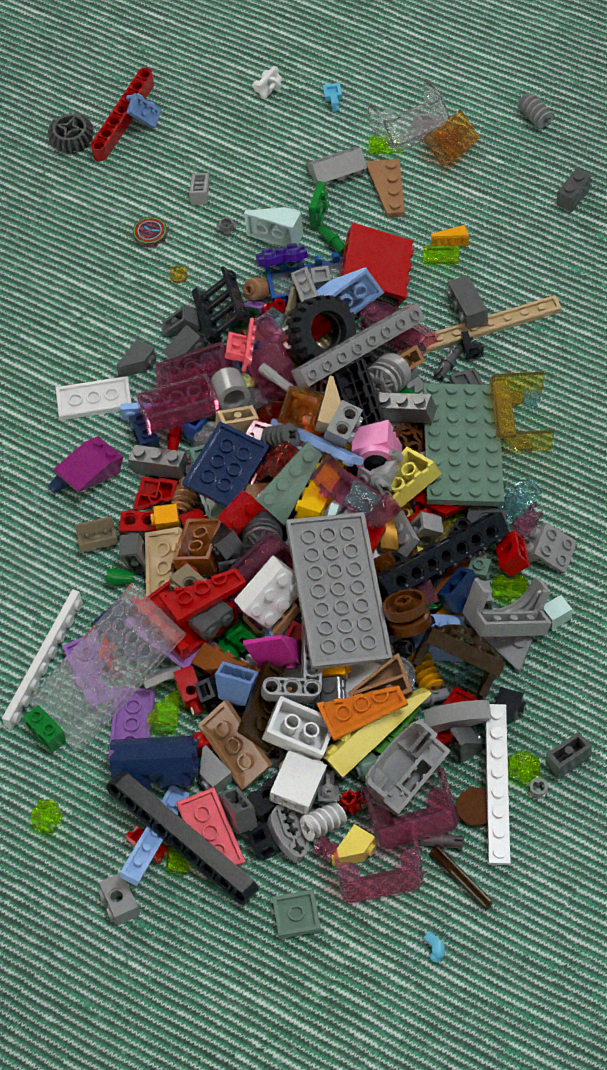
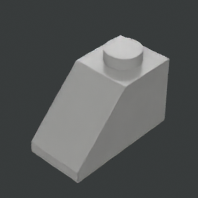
(213, 772)

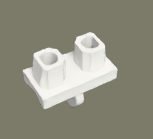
(270, 81)

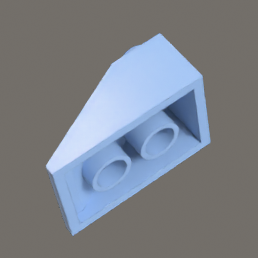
(354, 289)

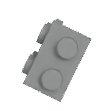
(551, 547)

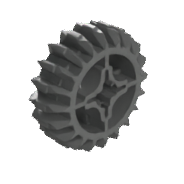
(70, 132)

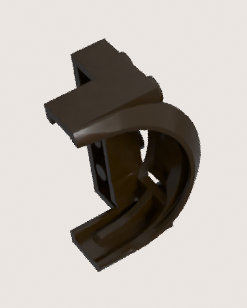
(452, 640)

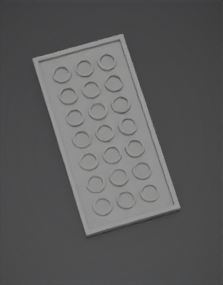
(338, 590)

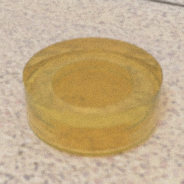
(178, 274)

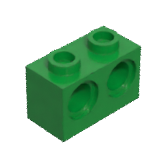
(44, 729)

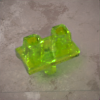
(509, 587)

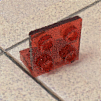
(276, 460)

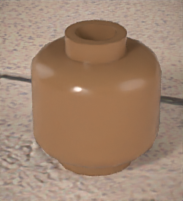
(256, 289)

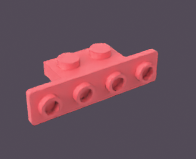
(240, 346)

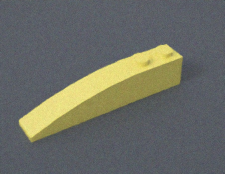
(355, 746)

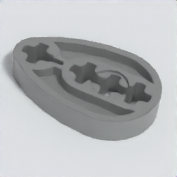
(285, 839)

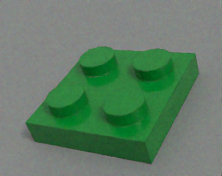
(318, 206)

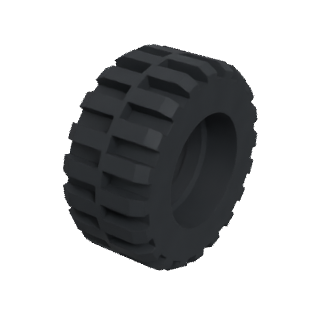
(301, 321)

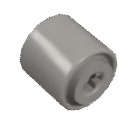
(230, 388)

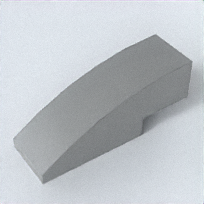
(457, 715)

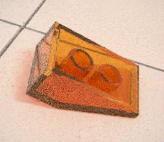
(451, 138)

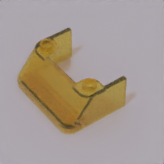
(506, 392)

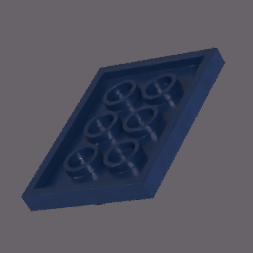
(225, 464)

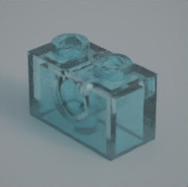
(520, 498)

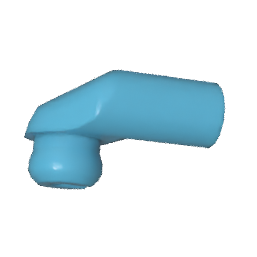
(438, 948)

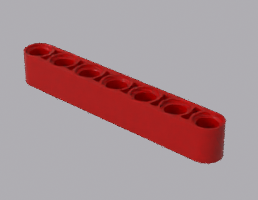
(119, 119)

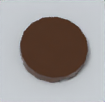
(472, 807)

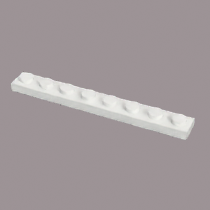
(40, 663)
(497, 786)

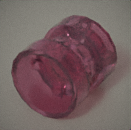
(323, 848)

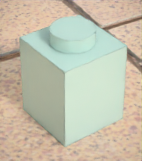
(558, 611)

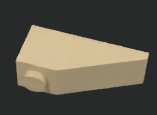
(328, 407)

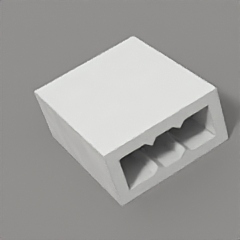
(298, 782)

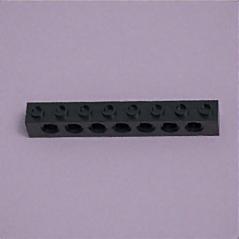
(492, 523)

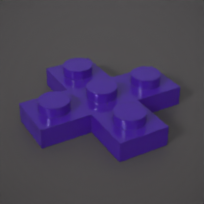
(272, 257)

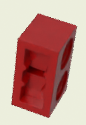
(139, 519)

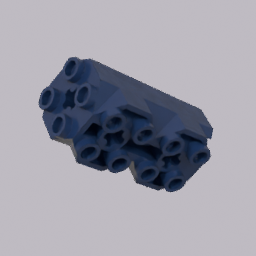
(157, 759)

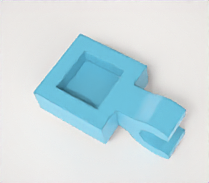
(333, 93)

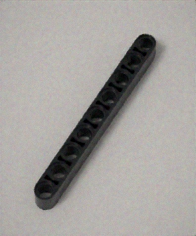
(182, 838)

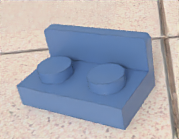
(143, 110)

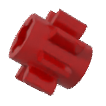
(351, 802)

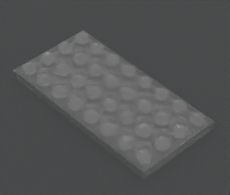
(107, 666)

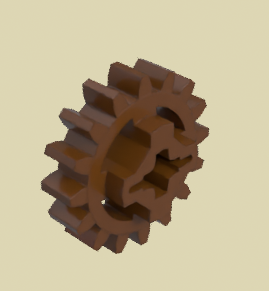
(410, 437)

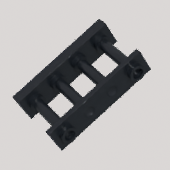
(205, 307)

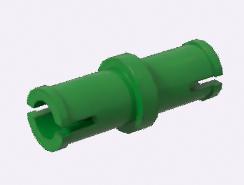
(332, 239)

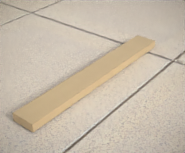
(498, 322)

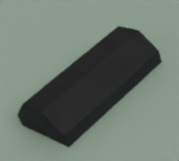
(357, 388)

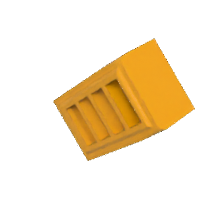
(451, 237)

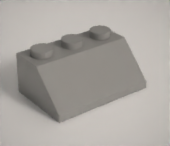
(337, 165)

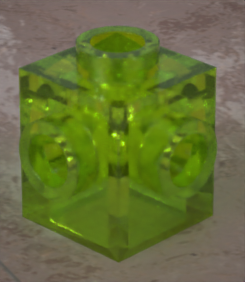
(523, 766)
(46, 816)

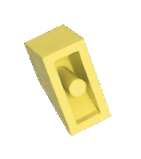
(356, 846)

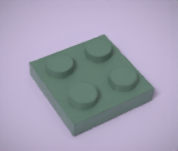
(296, 914)

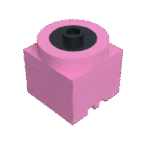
(374, 444)

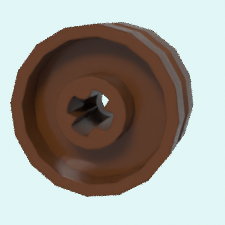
(407, 613)

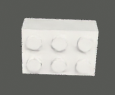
(269, 593)
(297, 729)

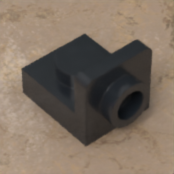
(470, 349)

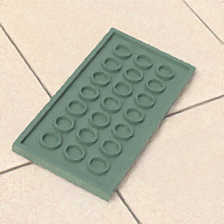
(463, 446)

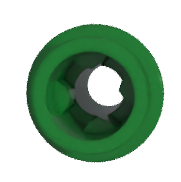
(119, 577)

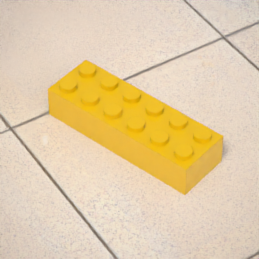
(312, 502)

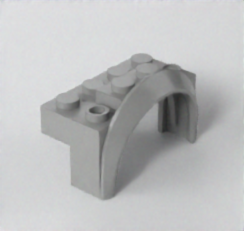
(519, 618)

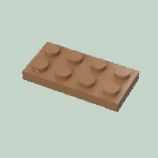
(237, 753)

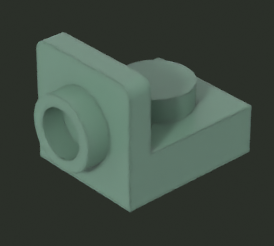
(481, 567)

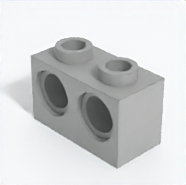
(341, 423)

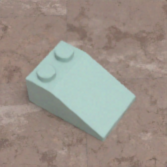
(274, 225)

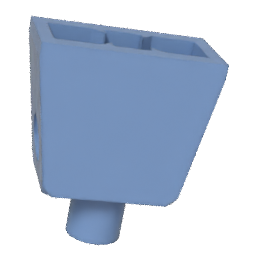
(235, 683)

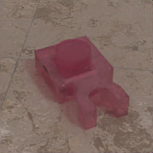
(526, 522)

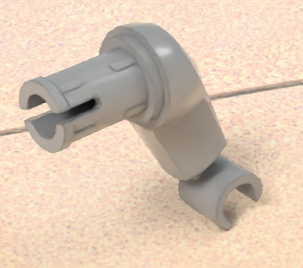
(383, 478)

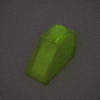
(164, 715)

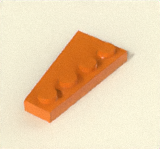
(360, 710)

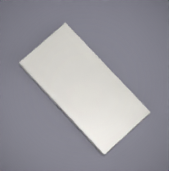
(92, 398)

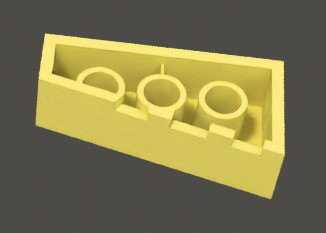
(413, 476)

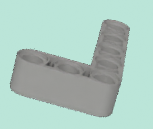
(299, 684)

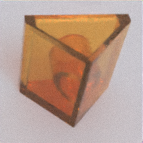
(300, 407)

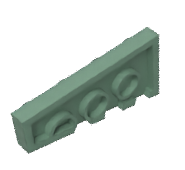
(286, 487)

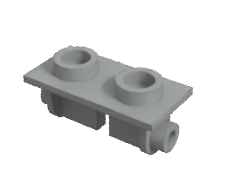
(329, 788)

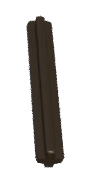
(462, 878)

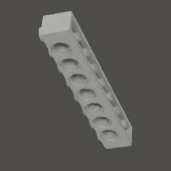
(358, 345)

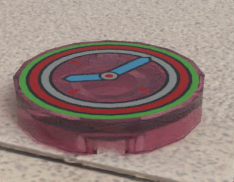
(149, 231)

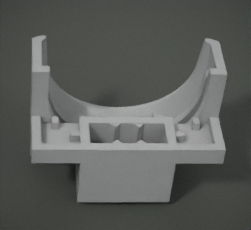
(405, 765)

